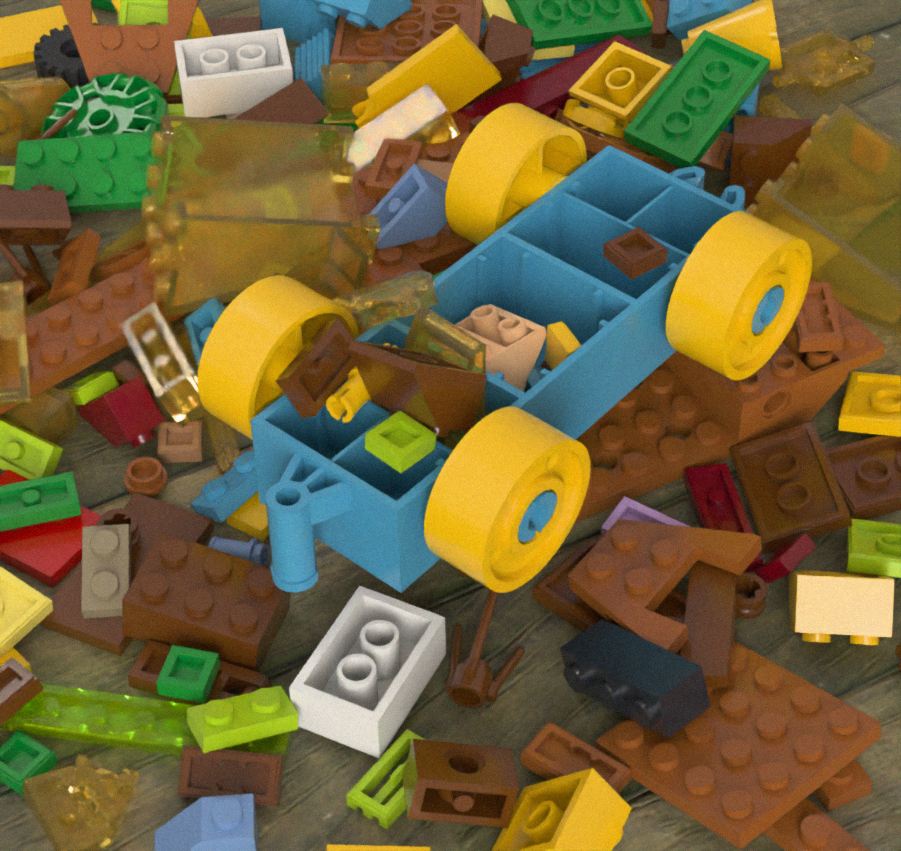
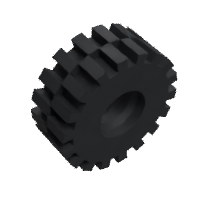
(60, 57)

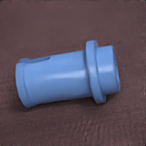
(250, 551)

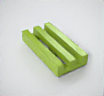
(375, 806)

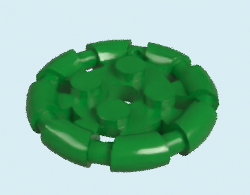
(122, 103)

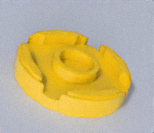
(595, 118)

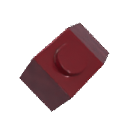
(124, 414)

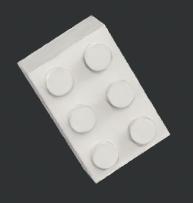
(231, 71)
(368, 671)

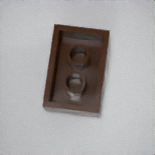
(205, 602)

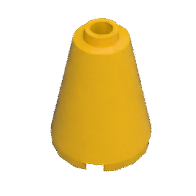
(748, 27)

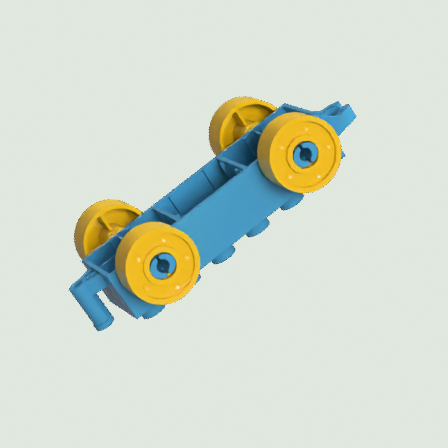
(519, 474)

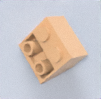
(509, 341)

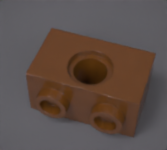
(460, 783)

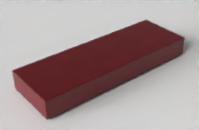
(717, 502)

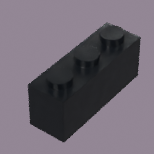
(635, 677)

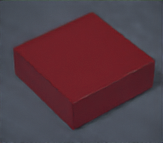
(786, 559)

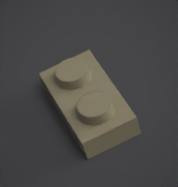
(105, 569)

